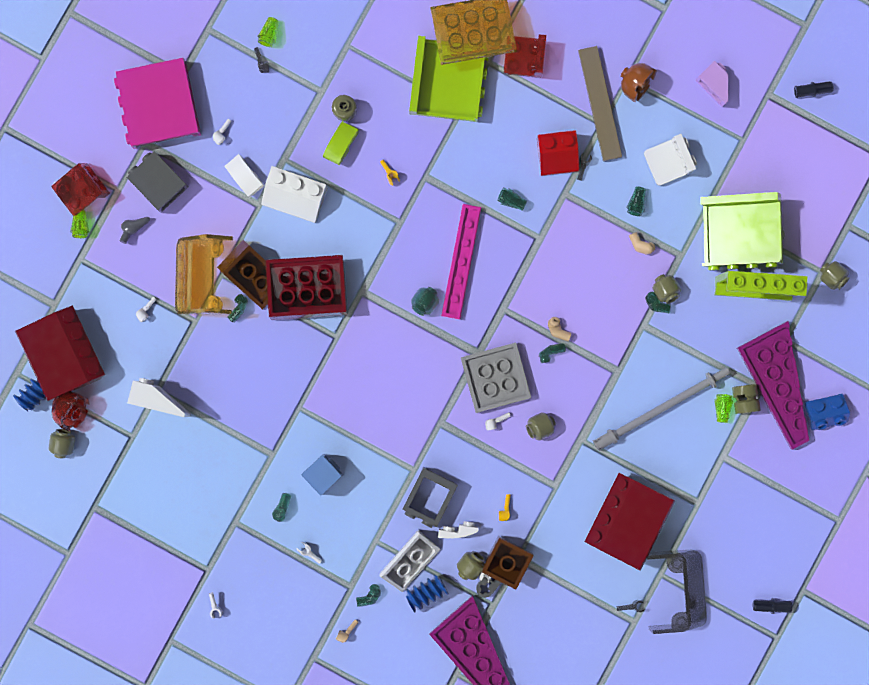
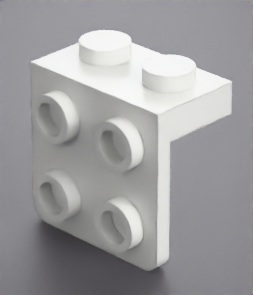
(670, 160)

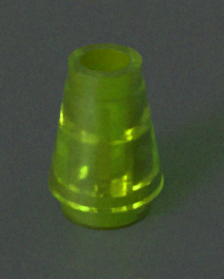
(268, 33)
(79, 226)
(723, 407)

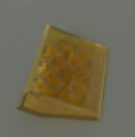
(472, 30)

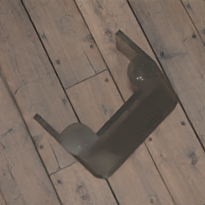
(690, 564)

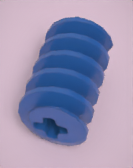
(30, 396)
(425, 593)

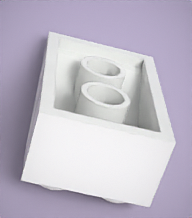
(151, 396)

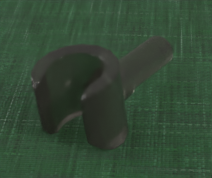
(263, 66)
(583, 166)
(633, 606)

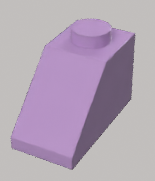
(715, 82)

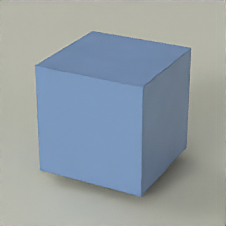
(322, 474)

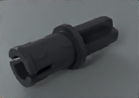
(813, 89)
(772, 606)

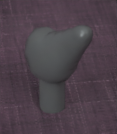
(131, 227)

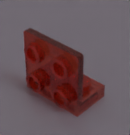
(528, 58)
(79, 188)

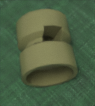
(743, 405)

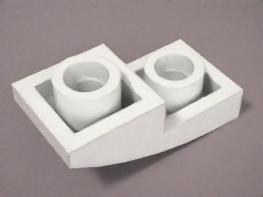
(244, 176)
(464, 530)

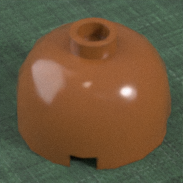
(636, 80)

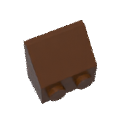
(507, 562)

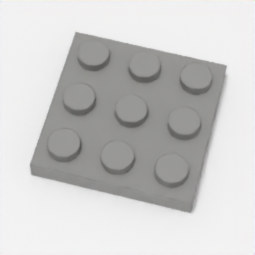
(495, 377)

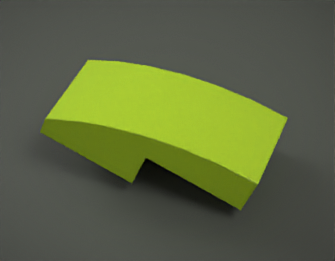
(340, 143)

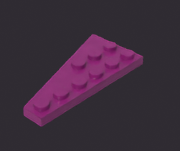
(776, 375)
(470, 646)

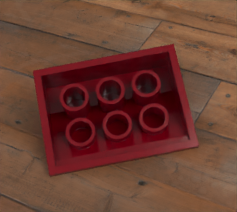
(306, 287)
(60, 353)
(629, 521)

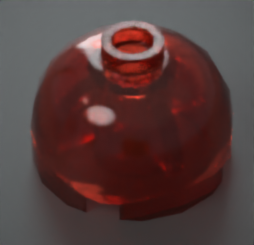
(69, 410)

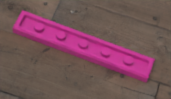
(461, 261)

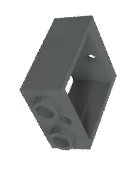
(412, 513)

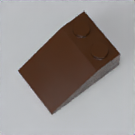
(247, 272)

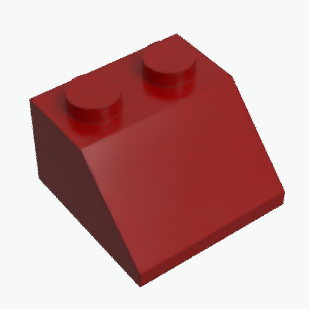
(558, 153)

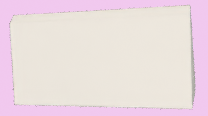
(409, 561)

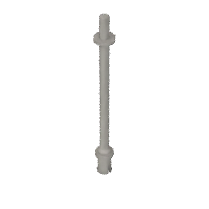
(613, 435)

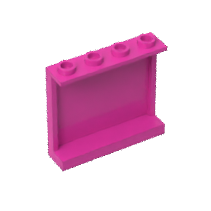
(157, 102)

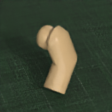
(641, 246)
(556, 330)

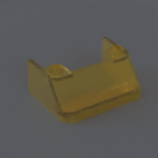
(196, 274)

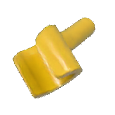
(390, 173)
(504, 514)

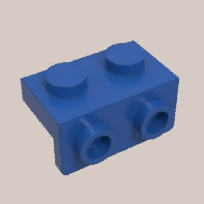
(827, 412)

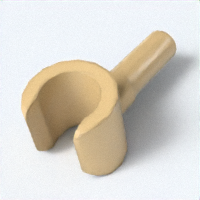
(343, 636)

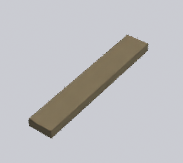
(599, 103)

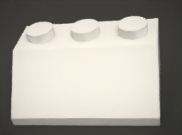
(293, 194)

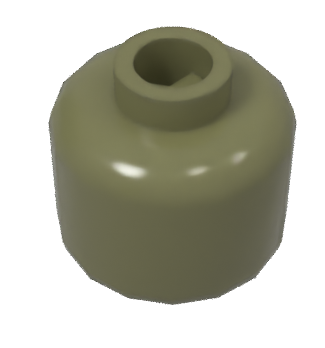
(344, 114)
(834, 275)
(666, 289)
(540, 426)
(61, 443)
(470, 565)

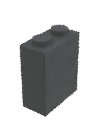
(156, 181)

